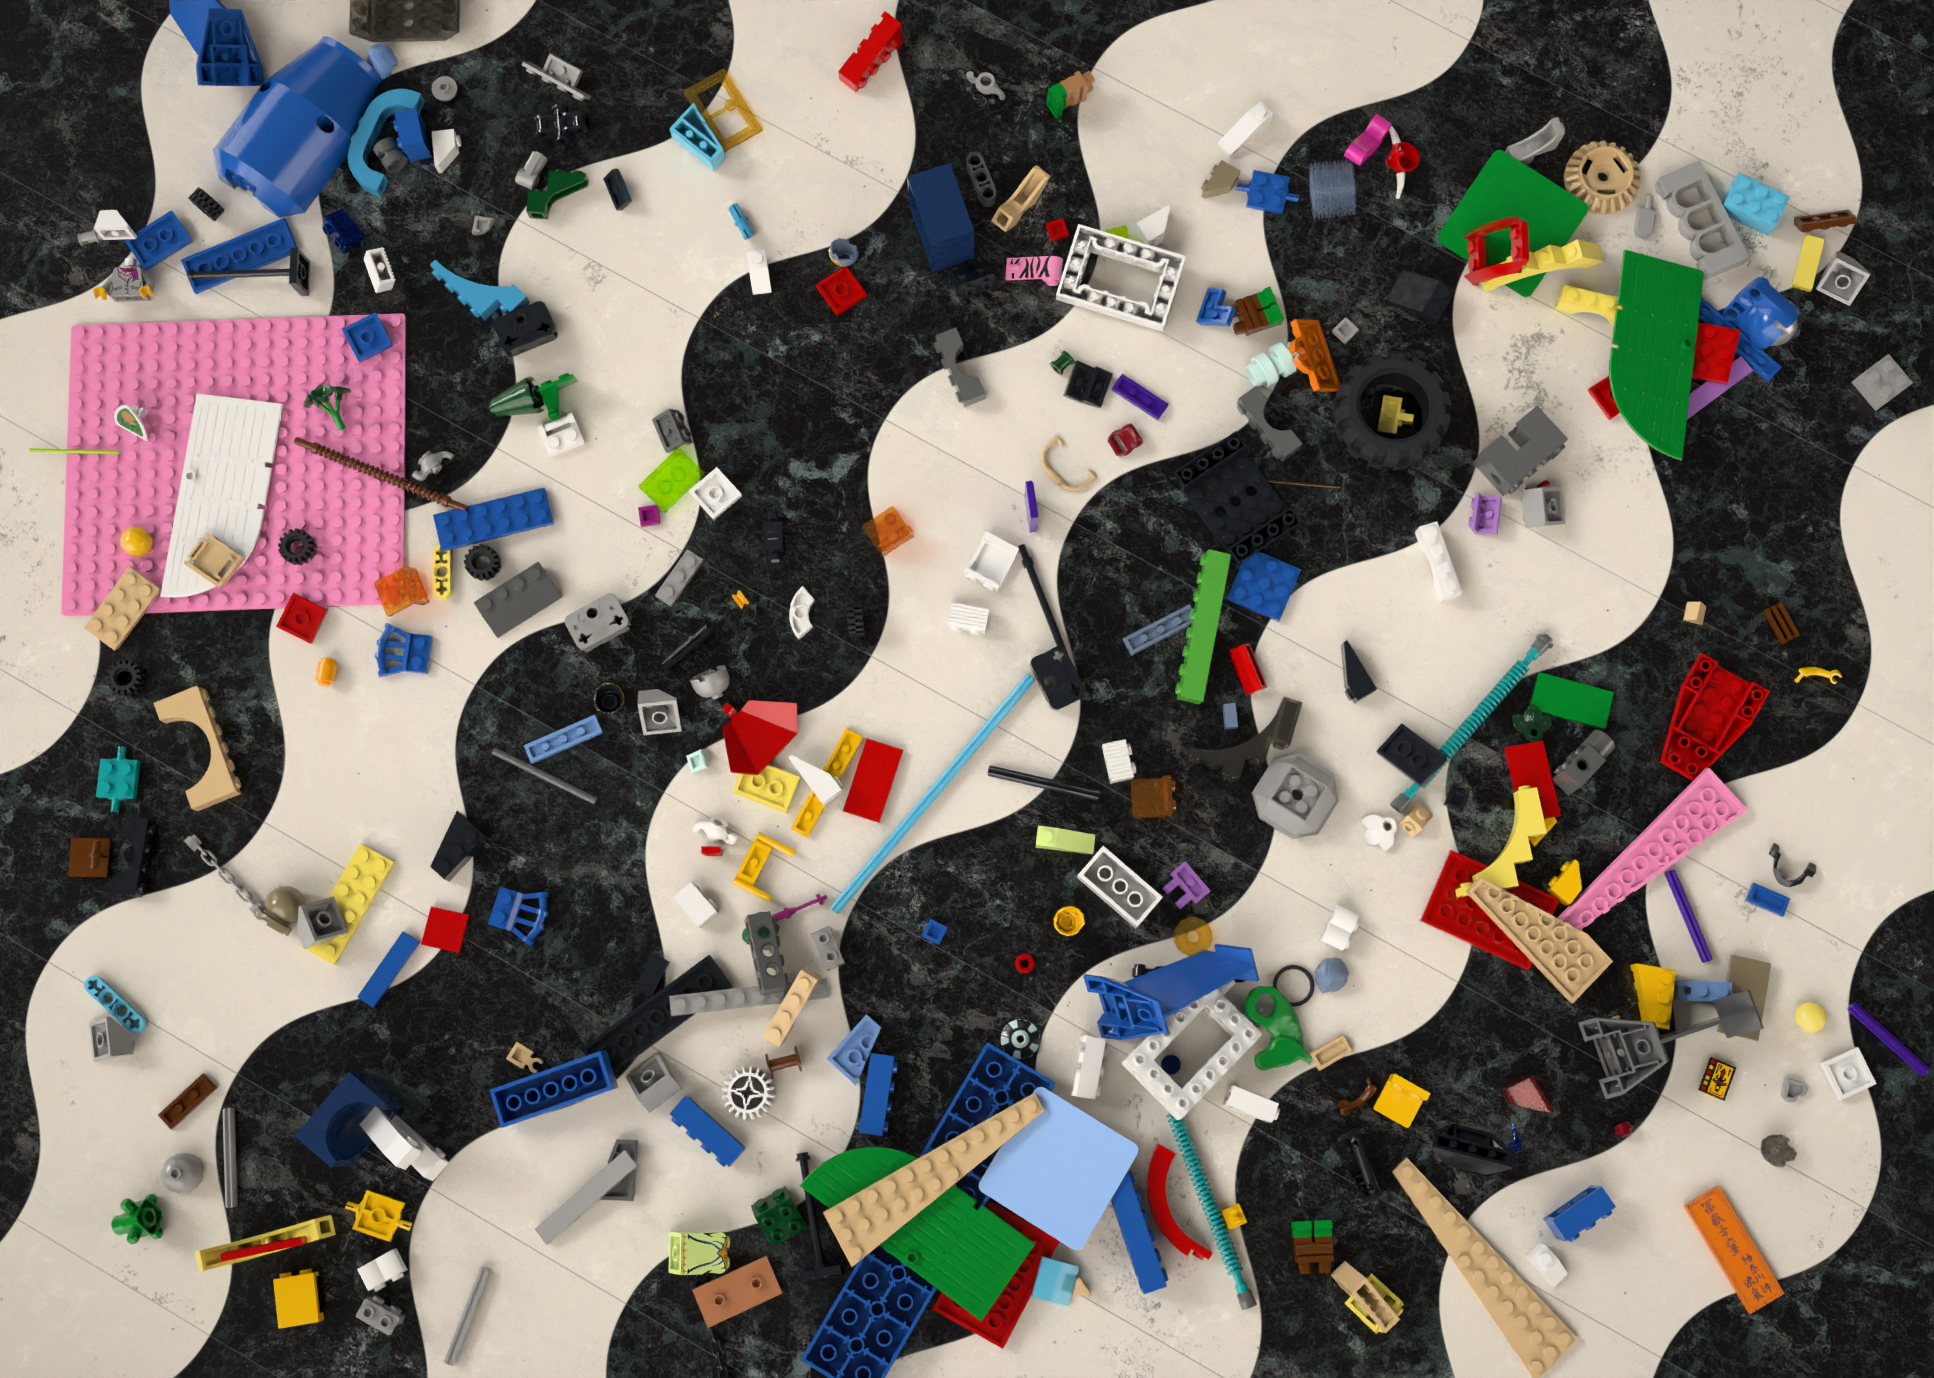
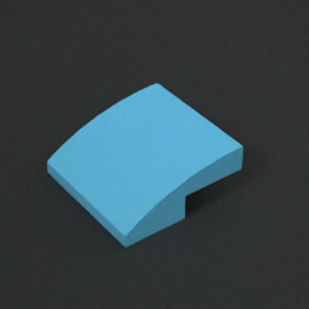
(1055, 1281)

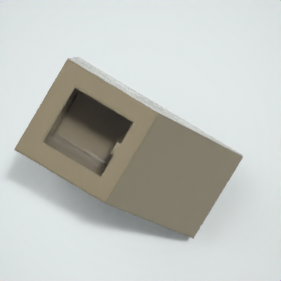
(1222, 180)

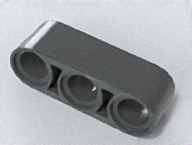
(978, 171)

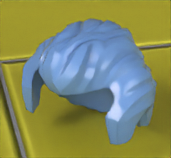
(381, 59)

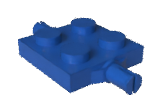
(1267, 192)

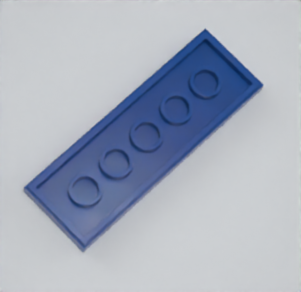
(242, 253)

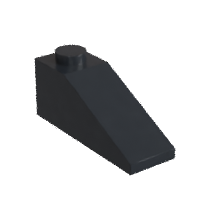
(1356, 679)

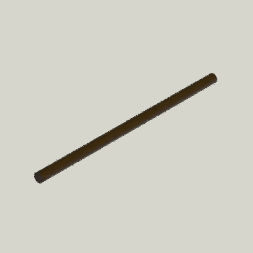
(1303, 483)

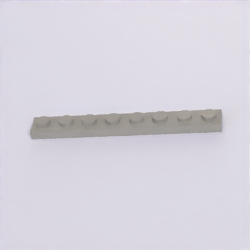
(734, 999)

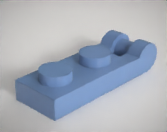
(1702, 990)

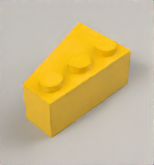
(1654, 993)

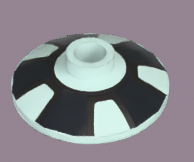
(1009, 1039)

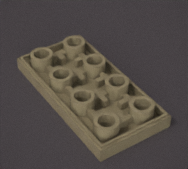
(1752, 976)

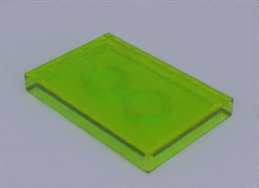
(671, 480)

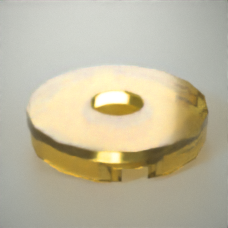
(1201, 928)

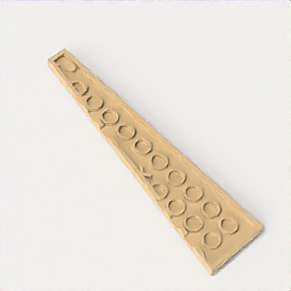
(887, 1205)

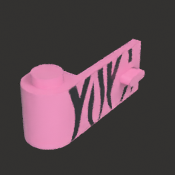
(1043, 267)

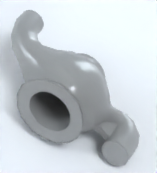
(986, 84)
(430, 464)

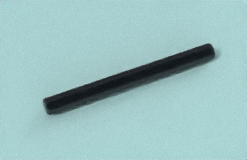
(1044, 783)

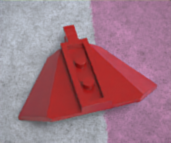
(758, 734)

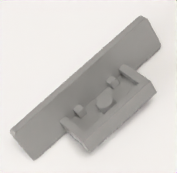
(560, 73)

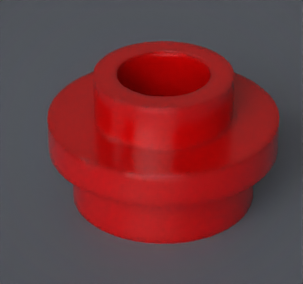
(1020, 958)

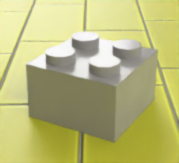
(1882, 382)

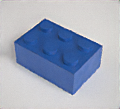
(1580, 1213)

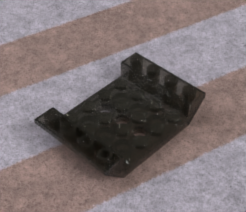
(386, 18)

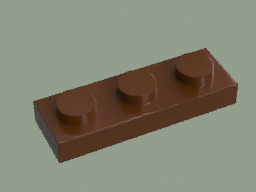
(1825, 220)

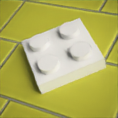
(715, 493)
(1848, 1073)

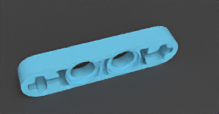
(117, 1001)

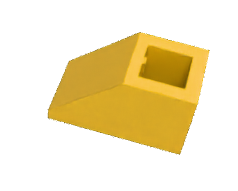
(1567, 884)

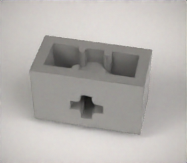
(828, 948)

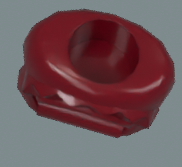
(1129, 437)

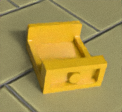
(297, 1299)

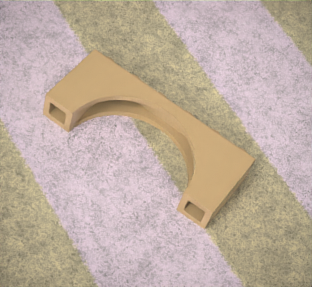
(219, 780)

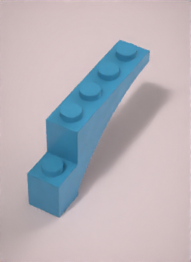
(481, 298)

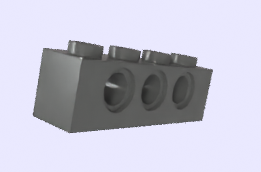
(767, 983)

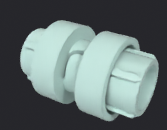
(1266, 368)

